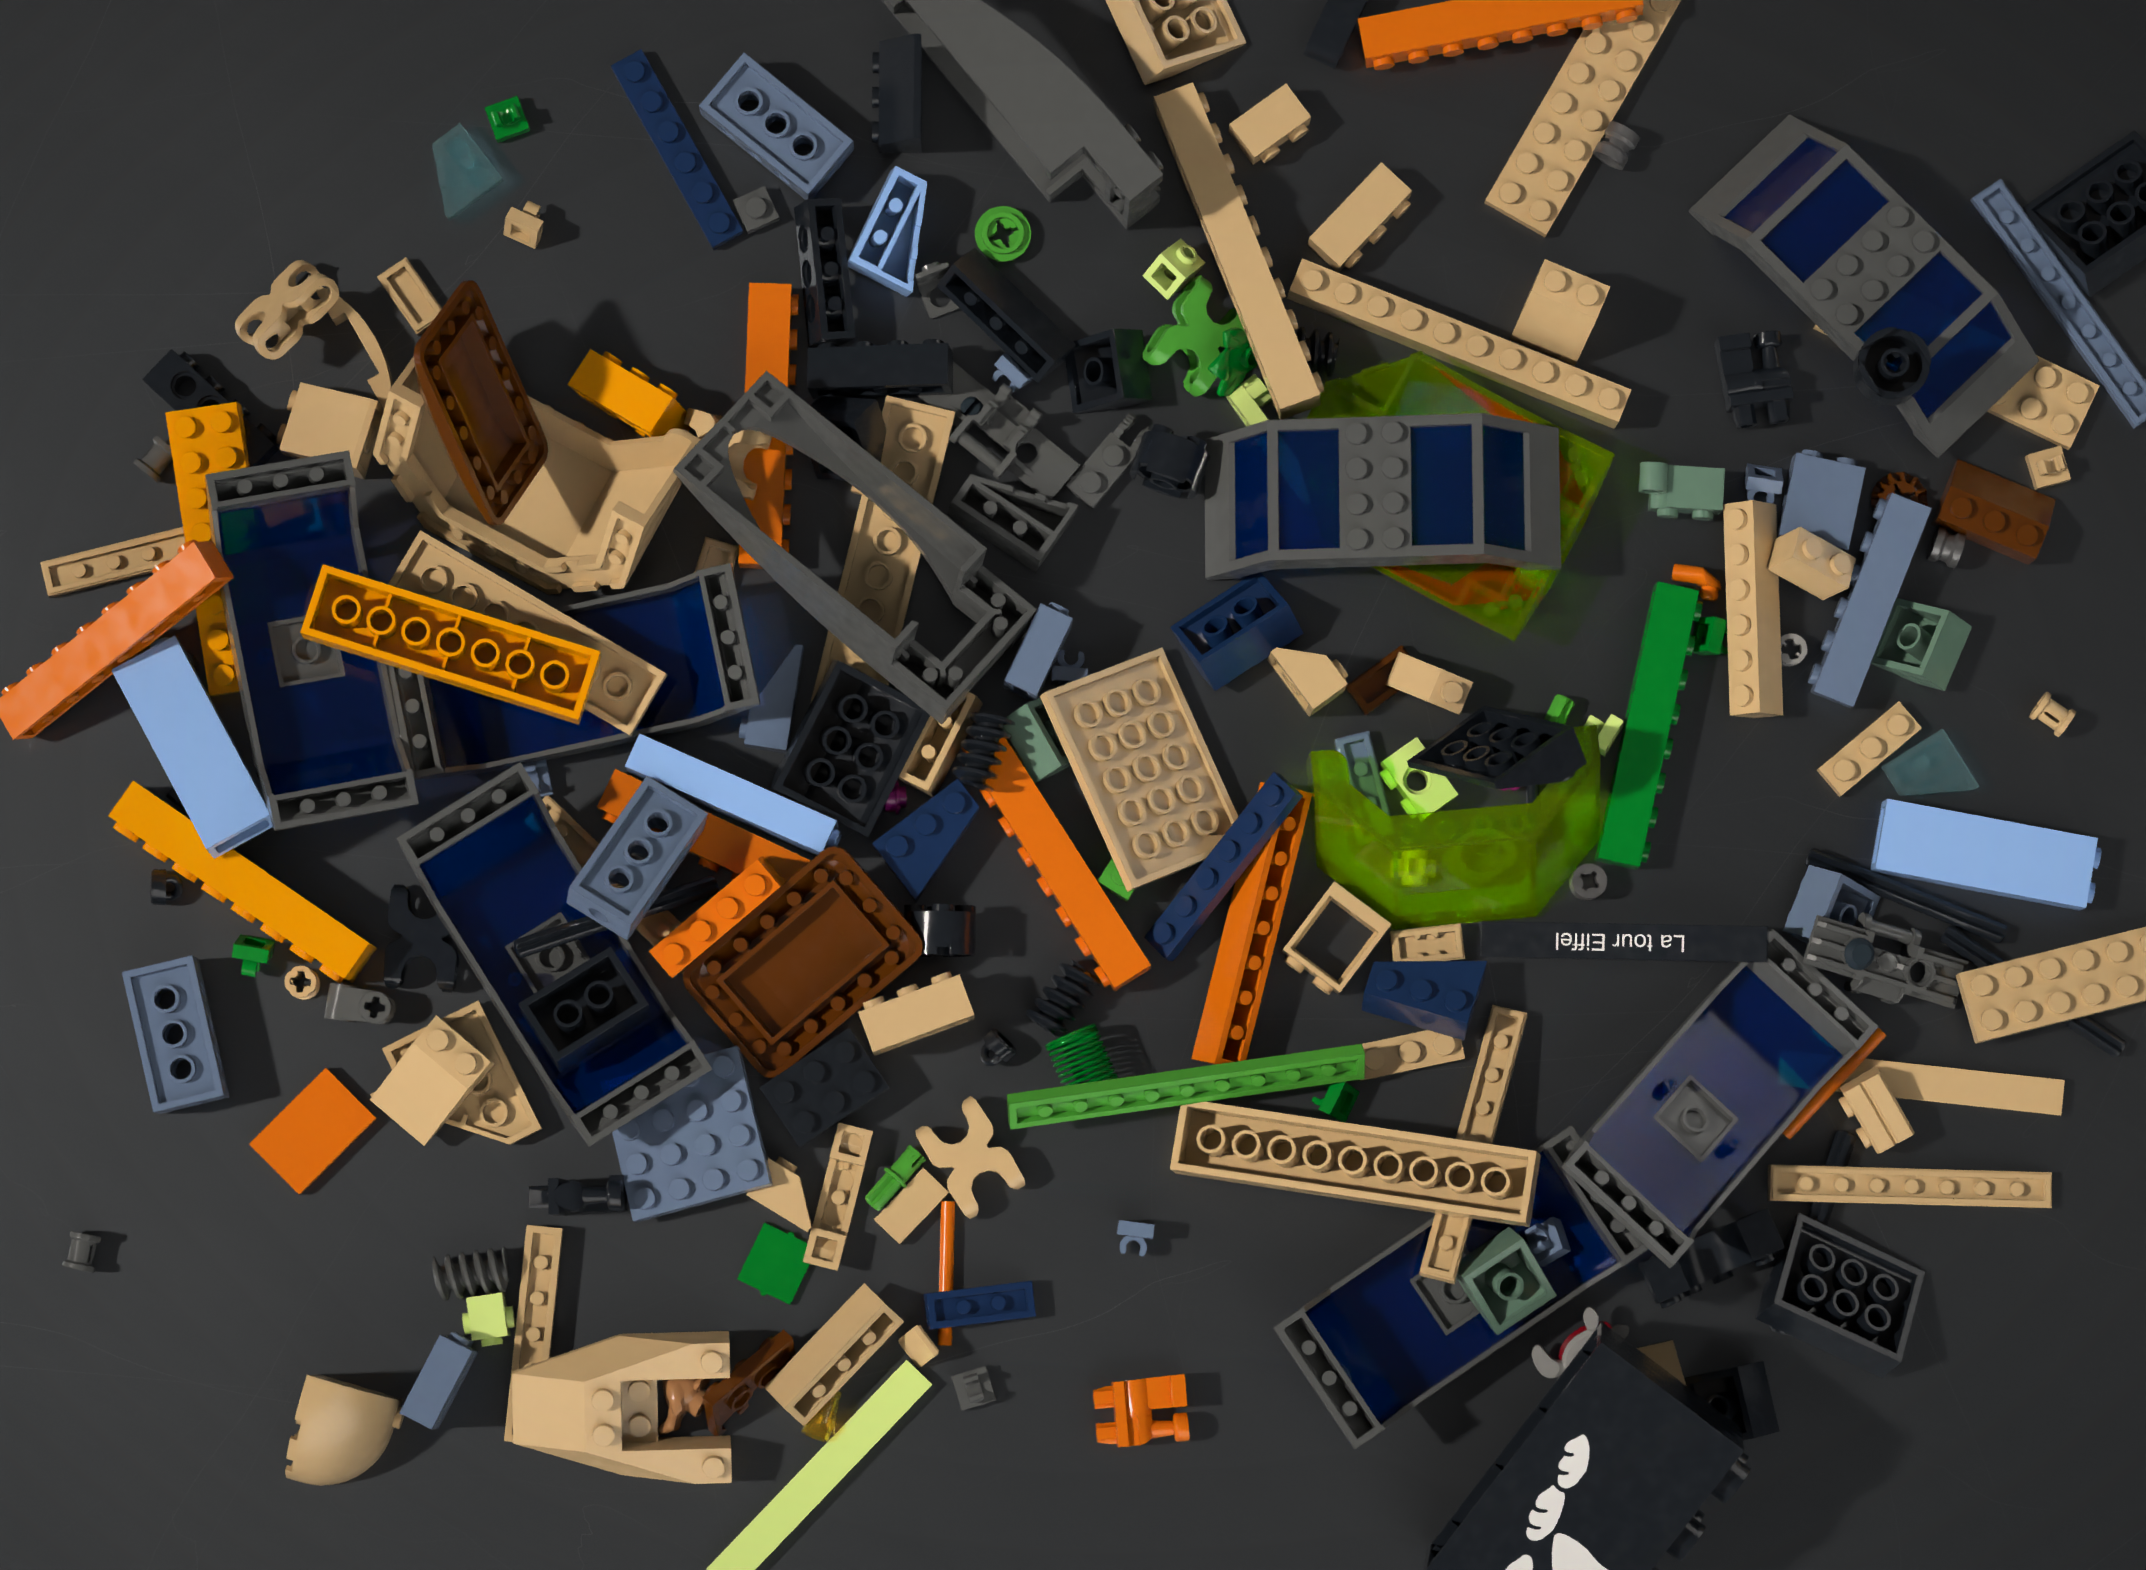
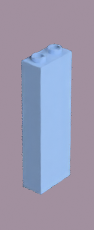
(193, 746)
(733, 796)
(1985, 855)

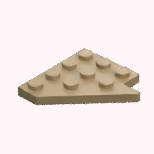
(498, 1102)

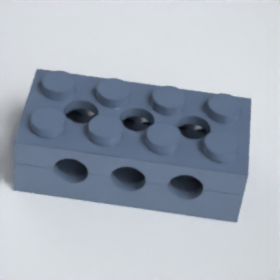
(777, 103)
(642, 879)
(152, 1026)

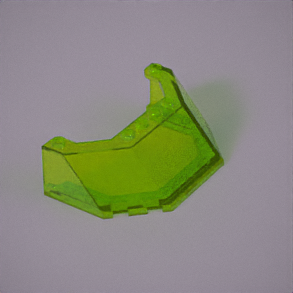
(1454, 861)

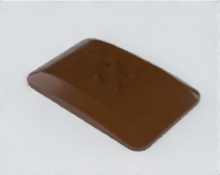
(479, 404)
(803, 961)

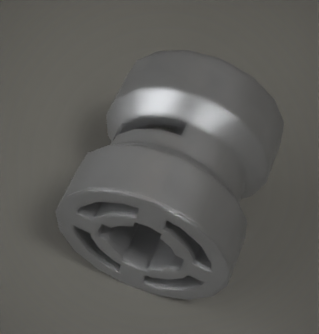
(1617, 143)

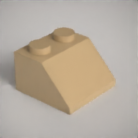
(1309, 677)

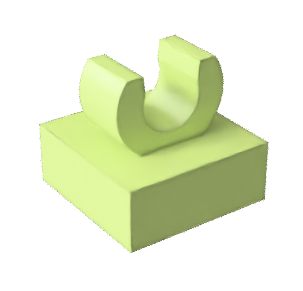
(1606, 731)

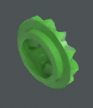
(1010, 220)

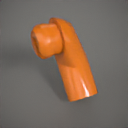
(1700, 576)

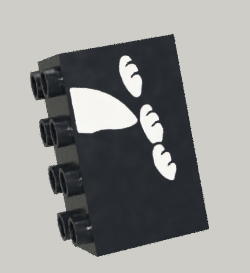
(1598, 1473)

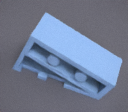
(890, 235)

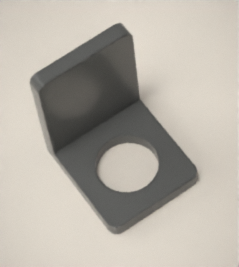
(927, 281)

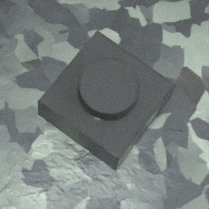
(756, 210)

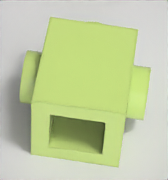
(1174, 268)
(488, 1318)

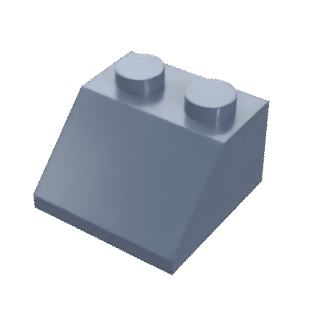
(1830, 896)

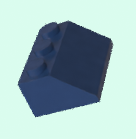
(1237, 630)

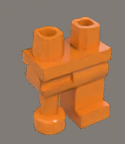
(1133, 1410)

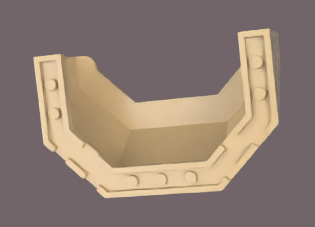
(577, 520)

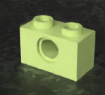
(1437, 790)

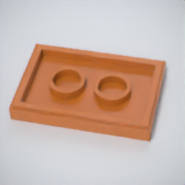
(312, 1131)

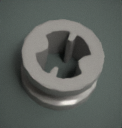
(1796, 641)

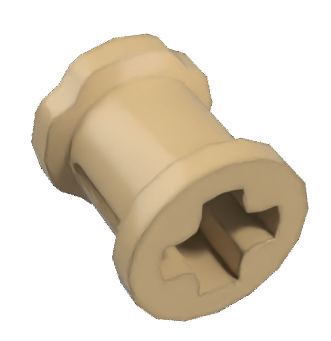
(2052, 714)
(308, 991)

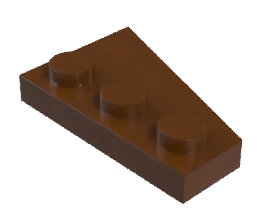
(757, 1371)

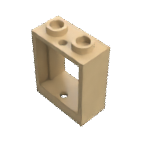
(1357, 910)

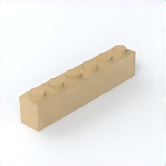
(1752, 610)

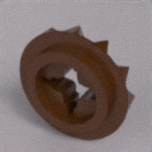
(1904, 483)

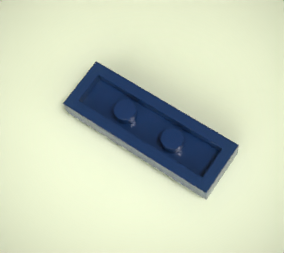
(979, 1305)

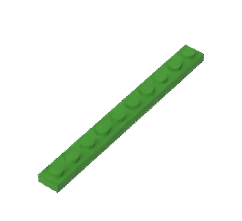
(1186, 1086)

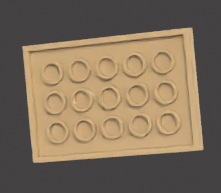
(1142, 767)

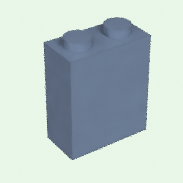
(1822, 497)
(1038, 651)
(439, 1380)

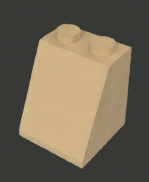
(1560, 312)
(329, 423)

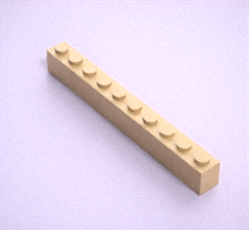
(1237, 250)
(1458, 343)

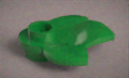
(1233, 362)

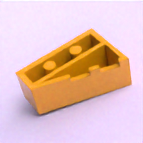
(627, 395)

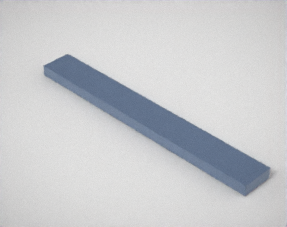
(2064, 300)

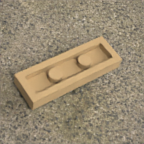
(1869, 749)
(1410, 1053)

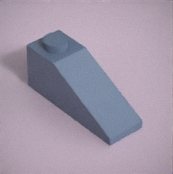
(771, 722)

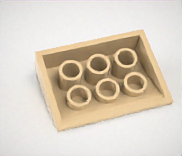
(1175, 34)

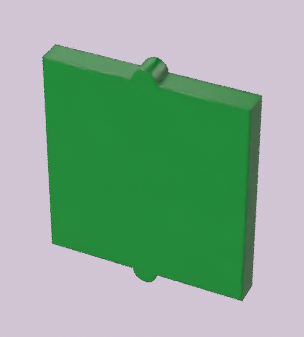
(775, 1264)

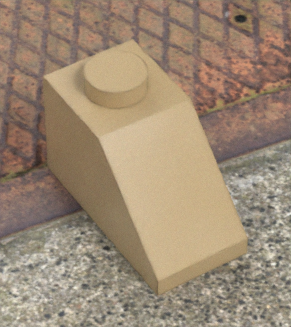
(1429, 683)
(785, 1195)

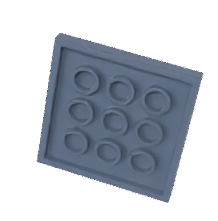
(694, 1144)

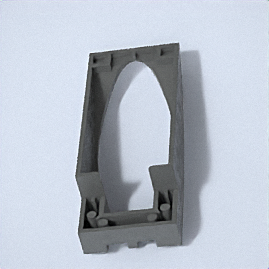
(1035, 105)
(949, 550)

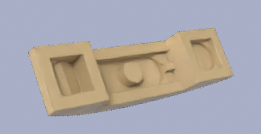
(343, 311)
(838, 1196)

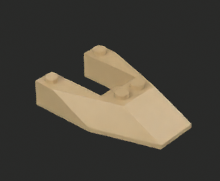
(603, 1406)

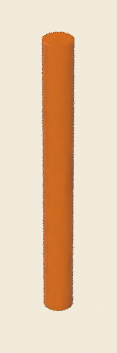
(1834, 1083)
(946, 1263)

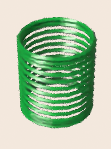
(1101, 1062)

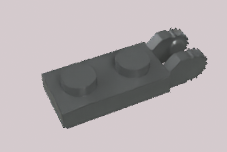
(1105, 465)

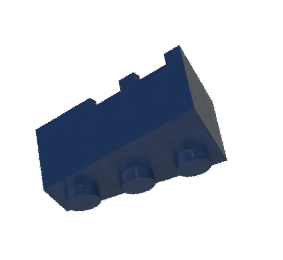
(926, 837)
(1426, 993)

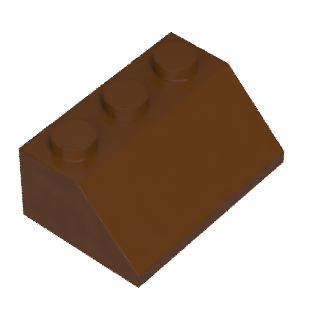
(1994, 512)

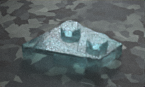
(462, 171)
(1930, 768)

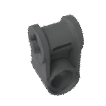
(353, 1004)

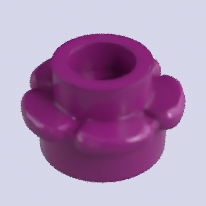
(896, 799)

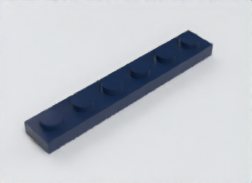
(677, 149)
(1223, 866)

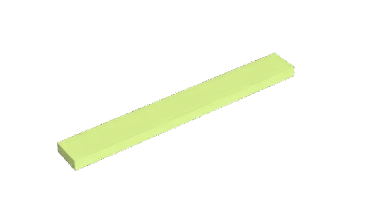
(824, 1470)

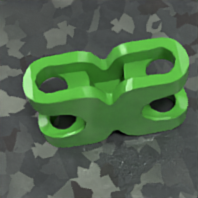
(1193, 334)

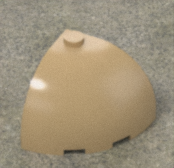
(339, 1431)

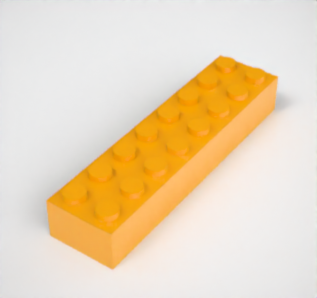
(201, 444)
(450, 644)
(251, 888)

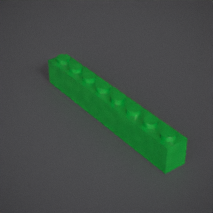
(1647, 726)

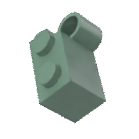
(1682, 490)

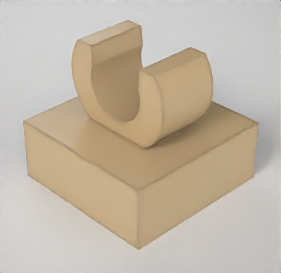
(524, 225)
(2047, 467)

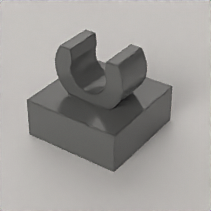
(973, 1388)

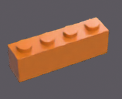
(717, 916)

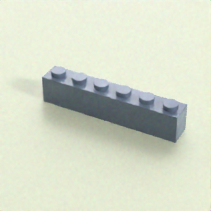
(1869, 599)

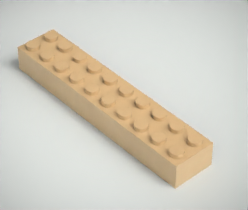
(1356, 1162)

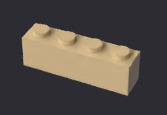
(834, 1354)

